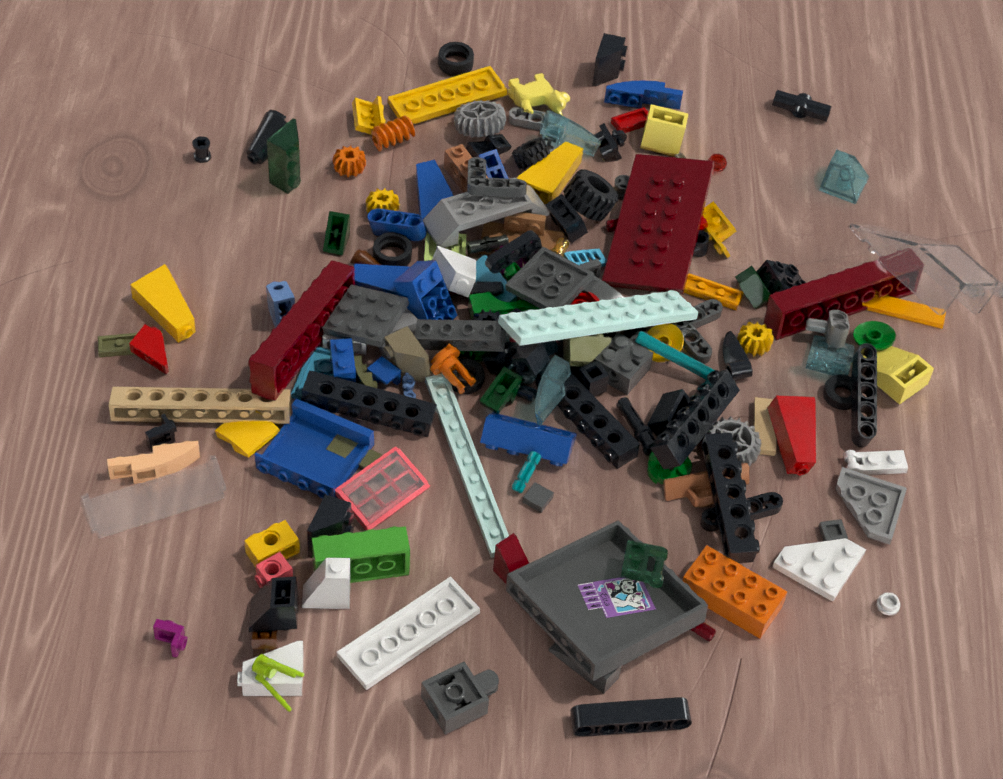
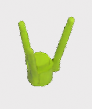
(268, 667)

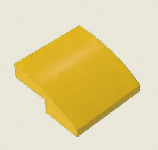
(247, 435)

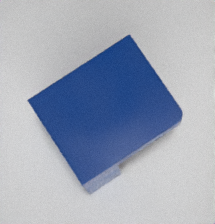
(385, 371)

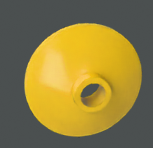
(669, 335)

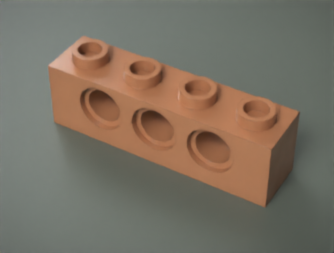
(457, 165)

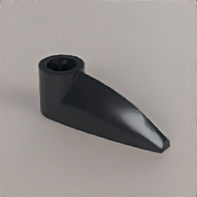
(736, 358)

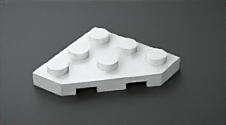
(820, 565)

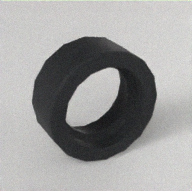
(455, 49)
(392, 240)

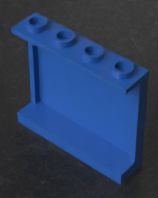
(301, 455)

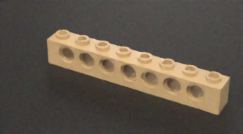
(197, 405)

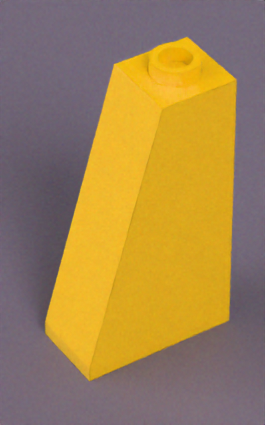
(554, 171)
(164, 303)

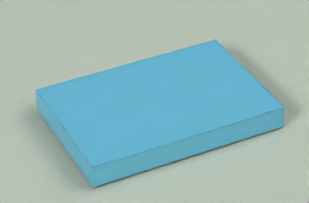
(318, 362)

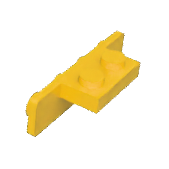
(718, 227)

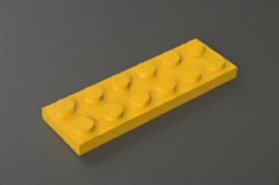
(447, 95)

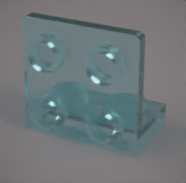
(829, 359)

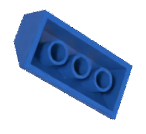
(526, 436)

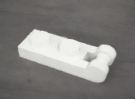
(876, 462)

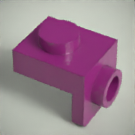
(172, 633)

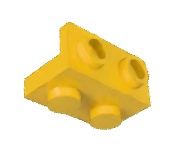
(367, 114)

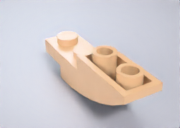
(163, 461)

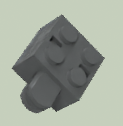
(625, 362)
(458, 696)

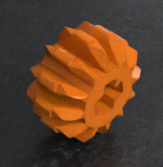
(349, 161)

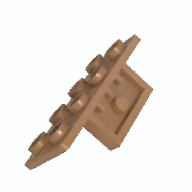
(517, 225)

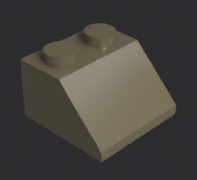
(407, 354)

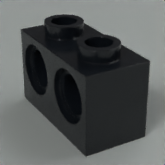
(566, 218)

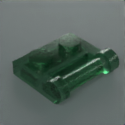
(636, 563)

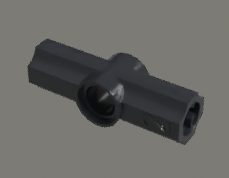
(801, 105)

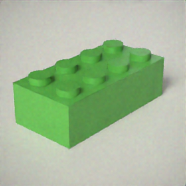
(371, 552)

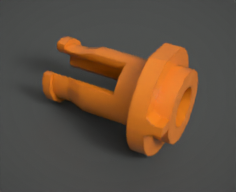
(446, 362)

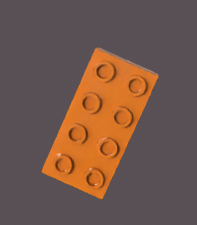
(735, 591)

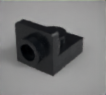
(162, 434)

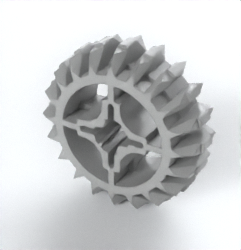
(479, 118)
(745, 436)

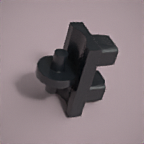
(611, 149)

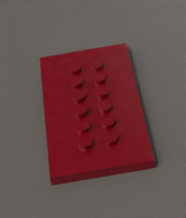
(658, 223)

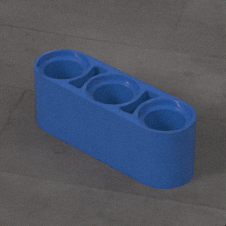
(405, 223)

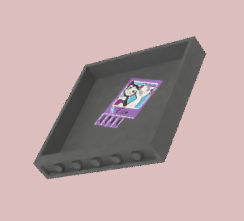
(595, 612)

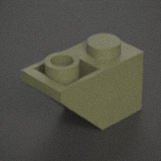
(583, 349)

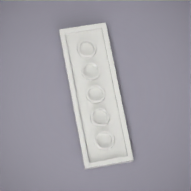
(408, 633)

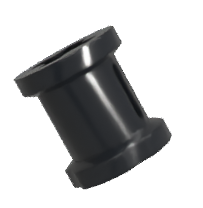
(201, 146)

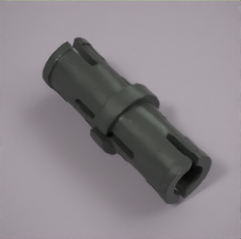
(486, 244)

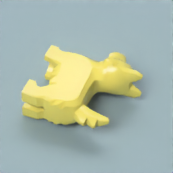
(537, 94)

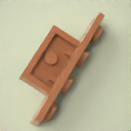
(695, 487)

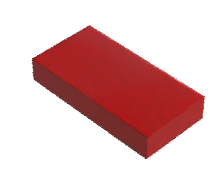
(630, 121)

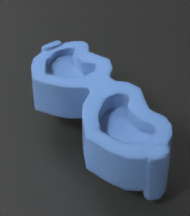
(408, 385)

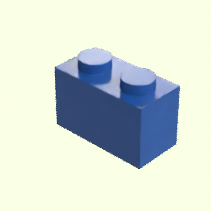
(342, 359)

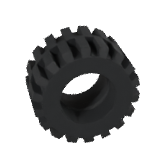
(590, 195)

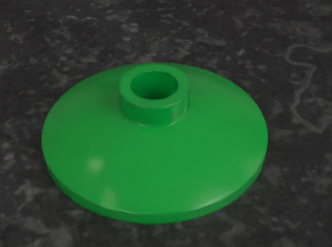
(875, 333)

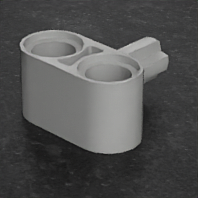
(834, 328)

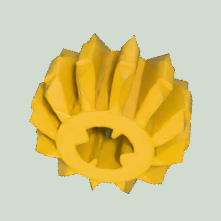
(382, 200)
(755, 338)

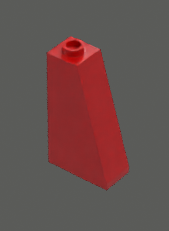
(795, 431)

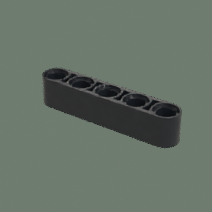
(860, 403)
(630, 716)

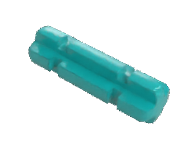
(526, 471)

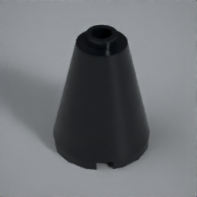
(269, 125)

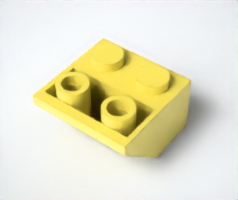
(664, 130)

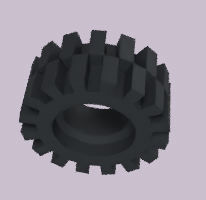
(530, 152)

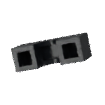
(526, 358)
(591, 376)

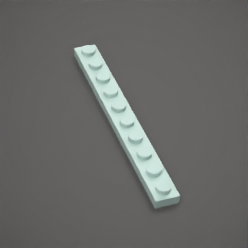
(467, 462)

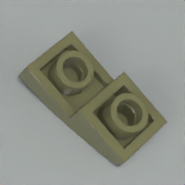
(362, 376)

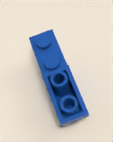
(643, 92)

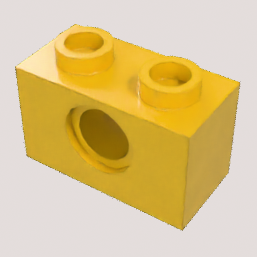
(280, 535)

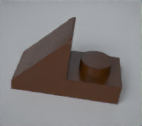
(264, 642)

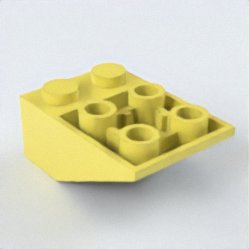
(901, 373)

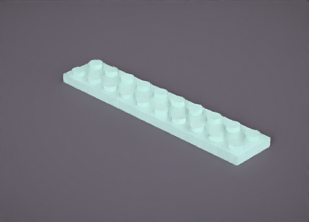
(597, 317)

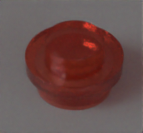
(719, 162)

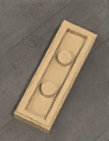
(764, 426)

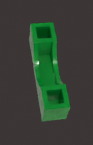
(487, 301)

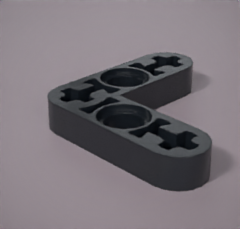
(523, 246)

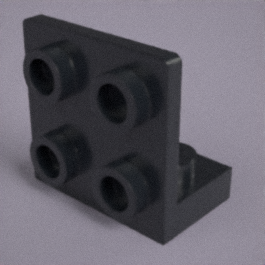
(779, 276)

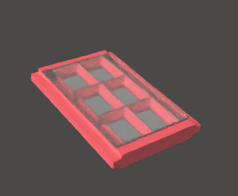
(382, 488)

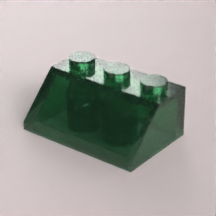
(284, 157)

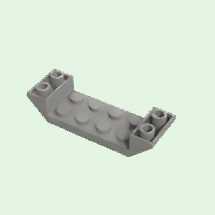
(468, 211)

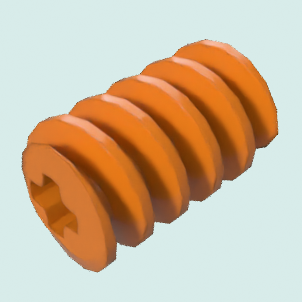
(392, 131)

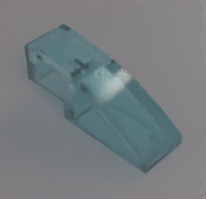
(566, 130)
(551, 388)

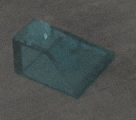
(844, 177)

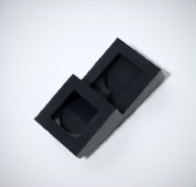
(490, 143)

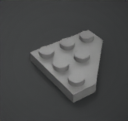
(871, 502)

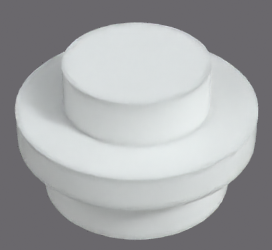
(888, 604)

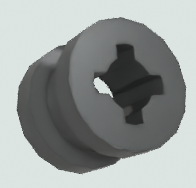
(620, 185)

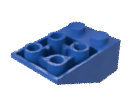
(426, 292)

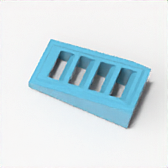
(578, 256)

